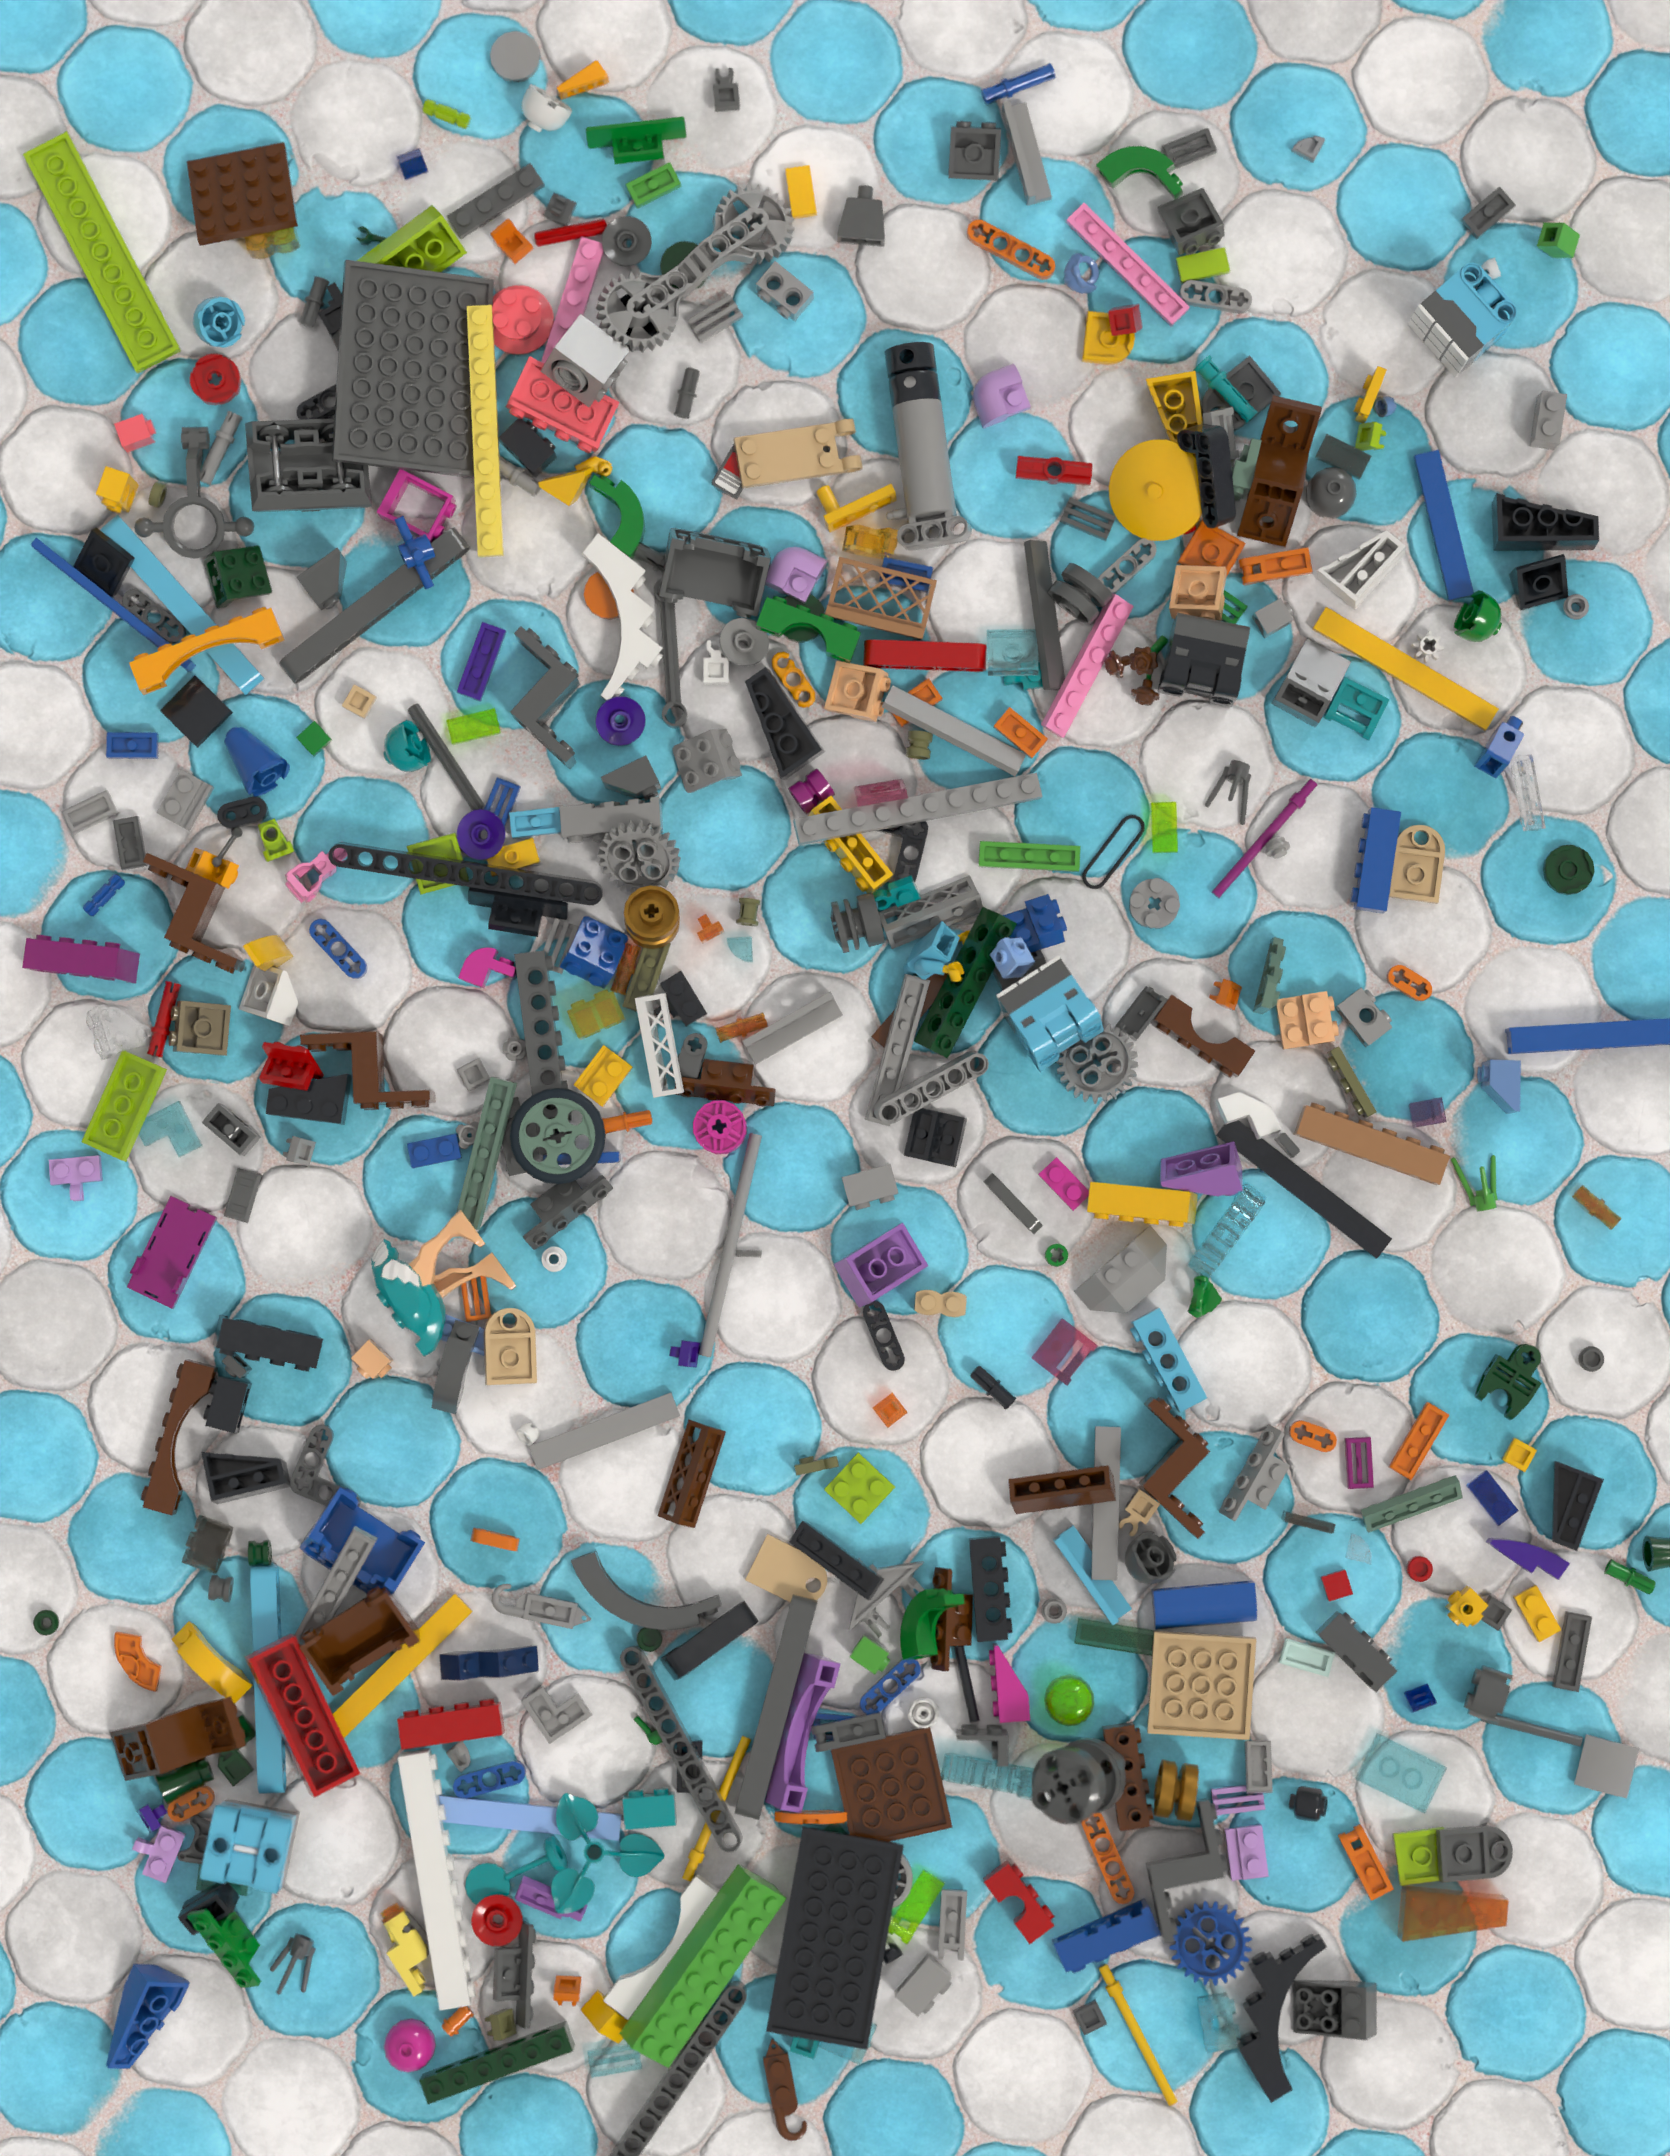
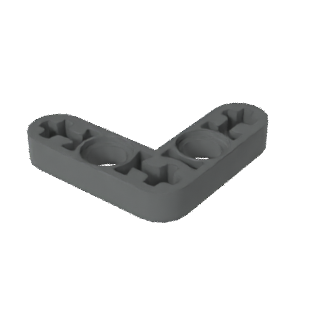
(314, 1481)

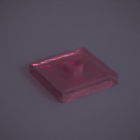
(880, 792)

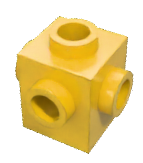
(1474, 1603)

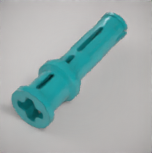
(1217, 380)

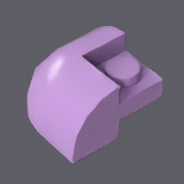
(1000, 396)
(795, 572)

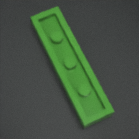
(1029, 856)

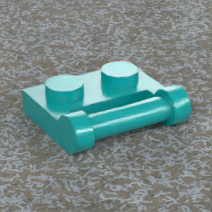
(1360, 701)

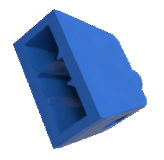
(1501, 747)

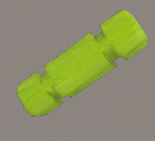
(446, 114)

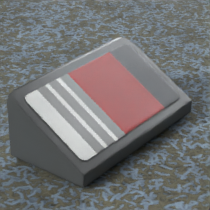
(727, 477)

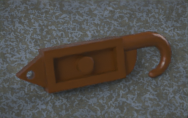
(782, 2089)

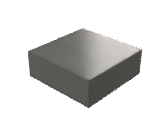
(1287, 1145)
(1495, 1613)
(1089, 2017)

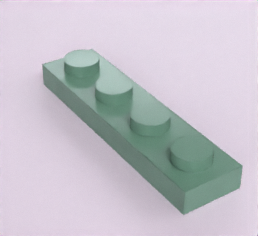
(1411, 1503)

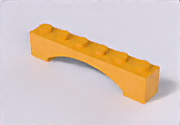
(154, 669)

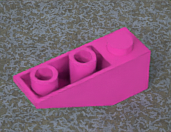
(1012, 1698)

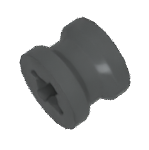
(220, 1588)

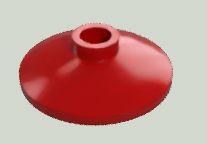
(496, 1933)

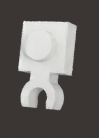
(715, 668)

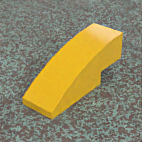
(268, 952)

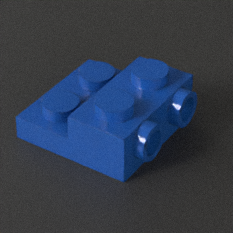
(1039, 923)

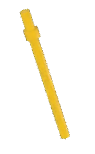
(697, 1854)
(1115, 1990)

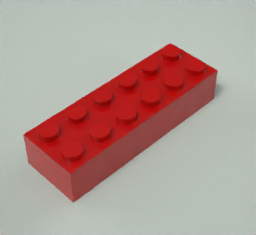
(302, 1715)

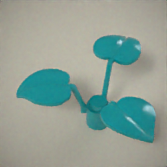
(575, 1818)

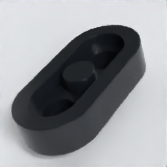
(243, 812)

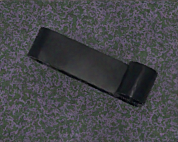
(1213, 470)
(709, 1641)

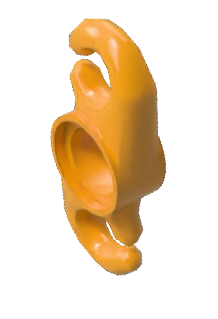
(782, 674)

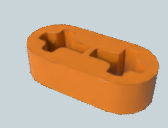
(1412, 977)
(1315, 1430)
(495, 1539)
(194, 1808)

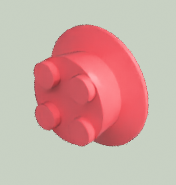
(521, 319)

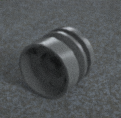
(857, 922)

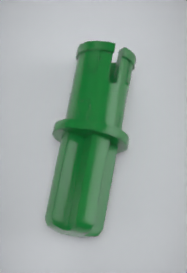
(1630, 1577)

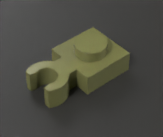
(809, 1465)

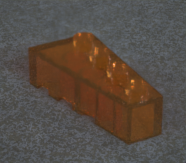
(1446, 1912)

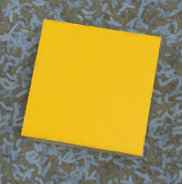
(1519, 1454)

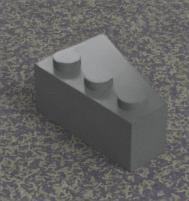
(1357, 1650)

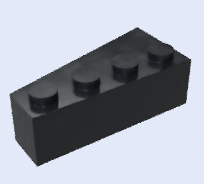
(1538, 527)
(786, 731)
(267, 1342)

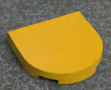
(1100, 345)

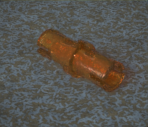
(625, 969)
(741, 1027)
(1596, 1207)

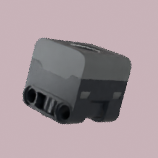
(1204, 659)

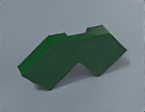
(233, 1763)

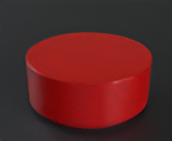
(1419, 1568)

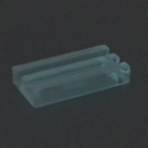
(613, 2070)

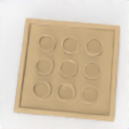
(1201, 1685)

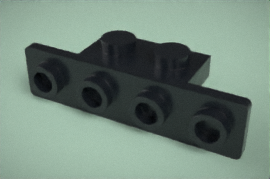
(517, 912)

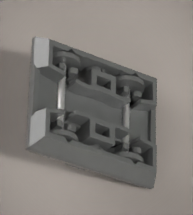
(303, 472)

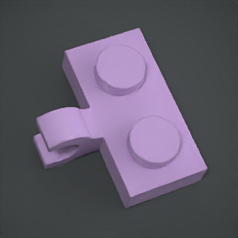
(75, 1172)
(161, 1853)

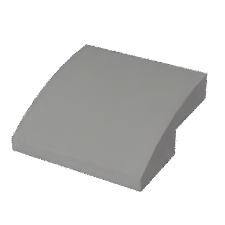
(1606, 1766)

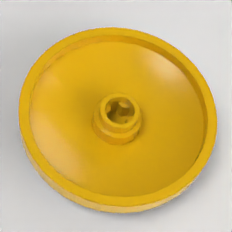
(1156, 490)

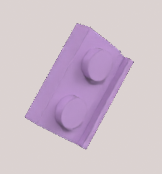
(1246, 1852)

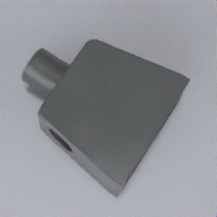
(862, 220)

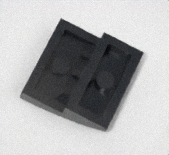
(196, 711)
(935, 1137)

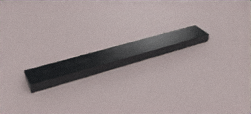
(1305, 1188)

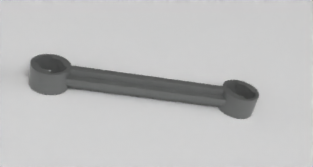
(671, 659)

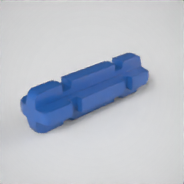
(103, 895)

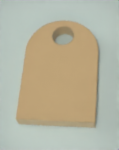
(1418, 867)
(510, 1351)
(785, 1570)

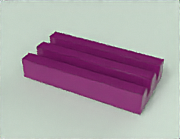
(1369, 1467)

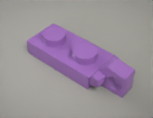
(540, 1897)

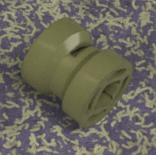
(919, 745)

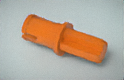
(627, 1121)

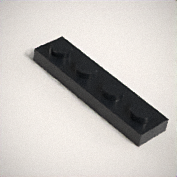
(836, 1560)

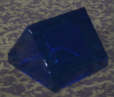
(412, 164)
(1420, 1698)

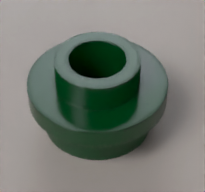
(38, 1622)

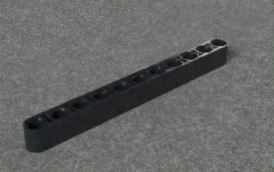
(453, 876)

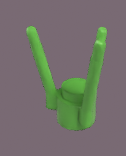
(1485, 1197)

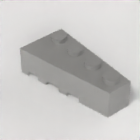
(593, 822)

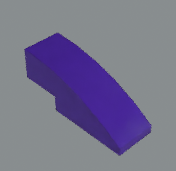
(1530, 1556)

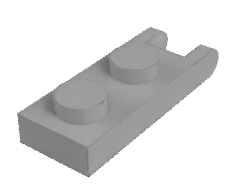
(952, 1921)

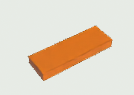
(1418, 1440)

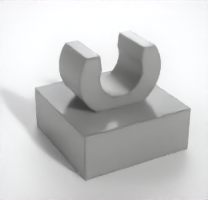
(300, 1150)

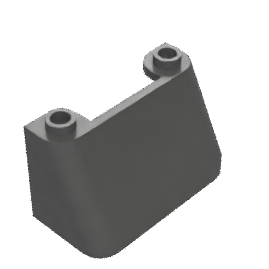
(714, 571)

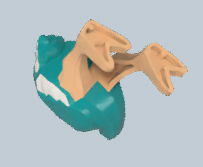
(415, 1289)

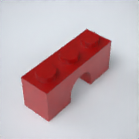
(1007, 1882)

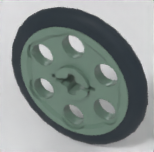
(533, 1112)

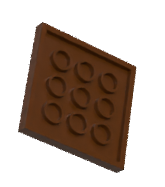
(242, 193)
(892, 1786)

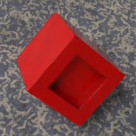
(1125, 319)

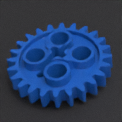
(1196, 1961)

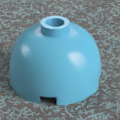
(218, 321)

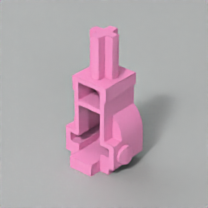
(321, 865)

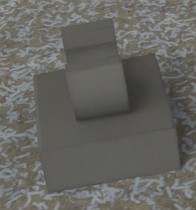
(560, 209)

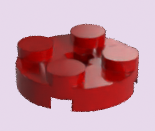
(202, 373)

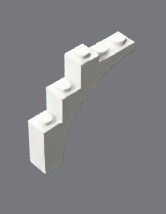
(621, 577)

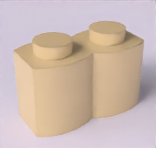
(931, 1303)

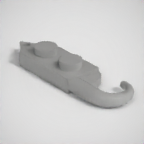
(541, 1609)

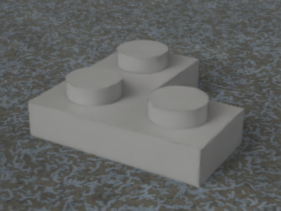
(555, 1720)

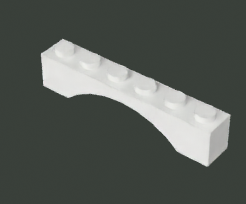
(633, 1987)

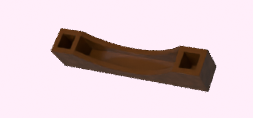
(164, 1486)

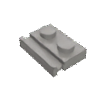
(185, 800)

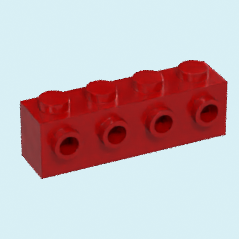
(450, 1725)

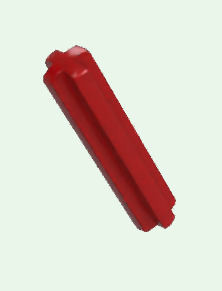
(570, 232)

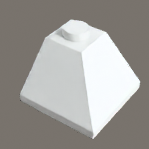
(270, 995)

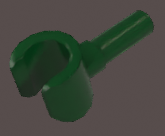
(369, 237)

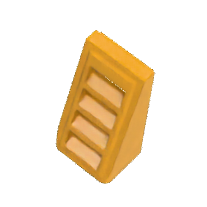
(586, 79)

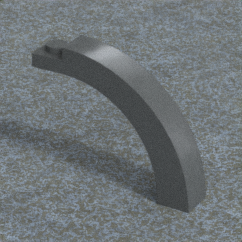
(618, 1602)

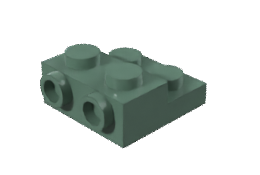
(1244, 469)

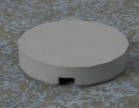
(515, 56)

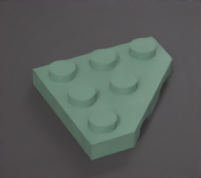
(1267, 995)

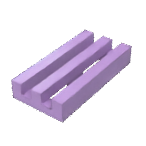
(1237, 1809)

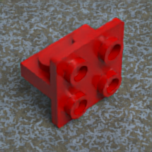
(289, 1066)

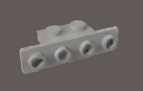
(1258, 1477)

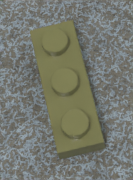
(1350, 1082)

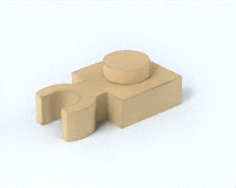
(1140, 1509)

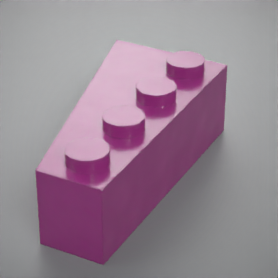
(80, 960)

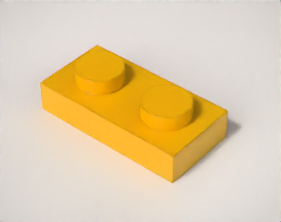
(1537, 1613)

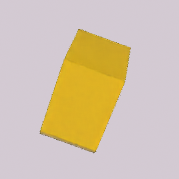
(567, 486)
(604, 2017)

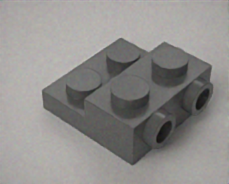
(974, 151)
(1192, 222)

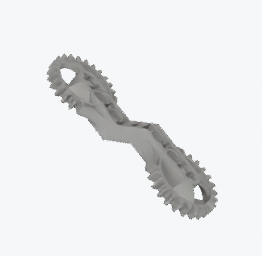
(695, 268)

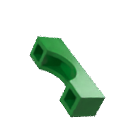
(779, 617)

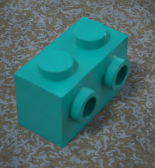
(649, 1809)

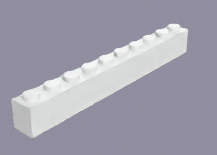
(435, 1878)

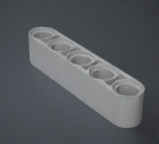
(943, 1087)

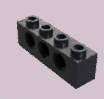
(979, 1549)

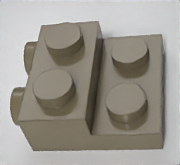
(200, 1028)

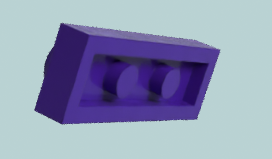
(481, 661)

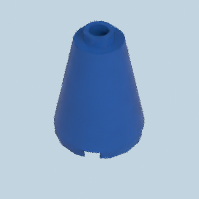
(255, 761)

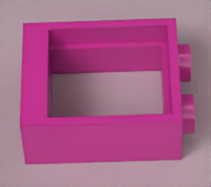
(396, 492)

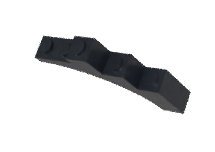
(1264, 2010)

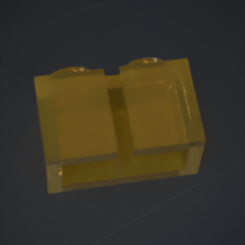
(596, 1014)

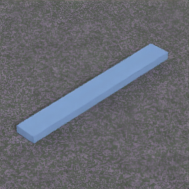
(520, 1816)

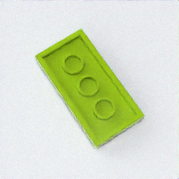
(124, 1105)

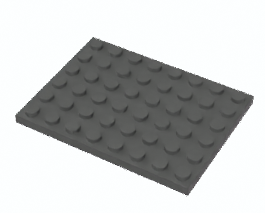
(405, 369)

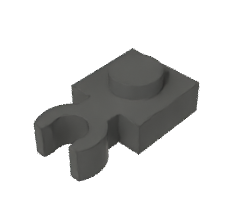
(725, 92)

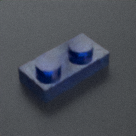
(1492, 1498)

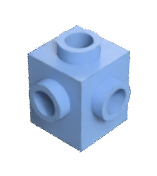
(1012, 957)

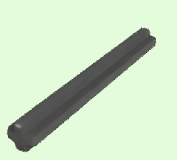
(445, 757)

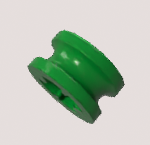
(1064, 1255)

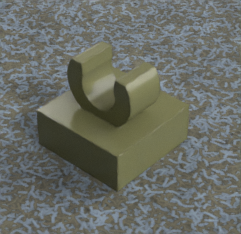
(502, 2024)

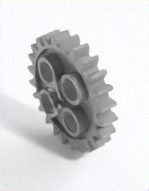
(619, 860)
(1107, 1082)

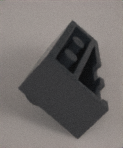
(1572, 1504)

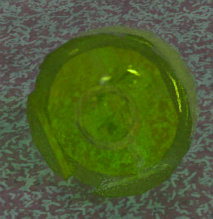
(1069, 1700)

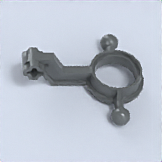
(195, 440)

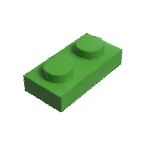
(653, 185)

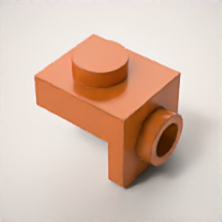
(511, 241)

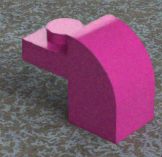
(481, 962)

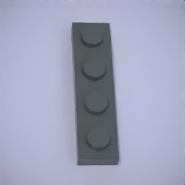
(495, 201)

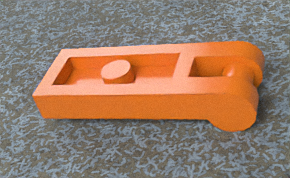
(1276, 566)
(1366, 1863)

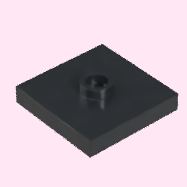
(104, 562)

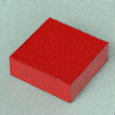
(1336, 1585)

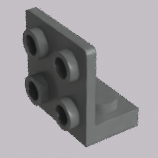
(993, 1733)

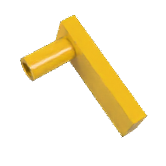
(839, 517)

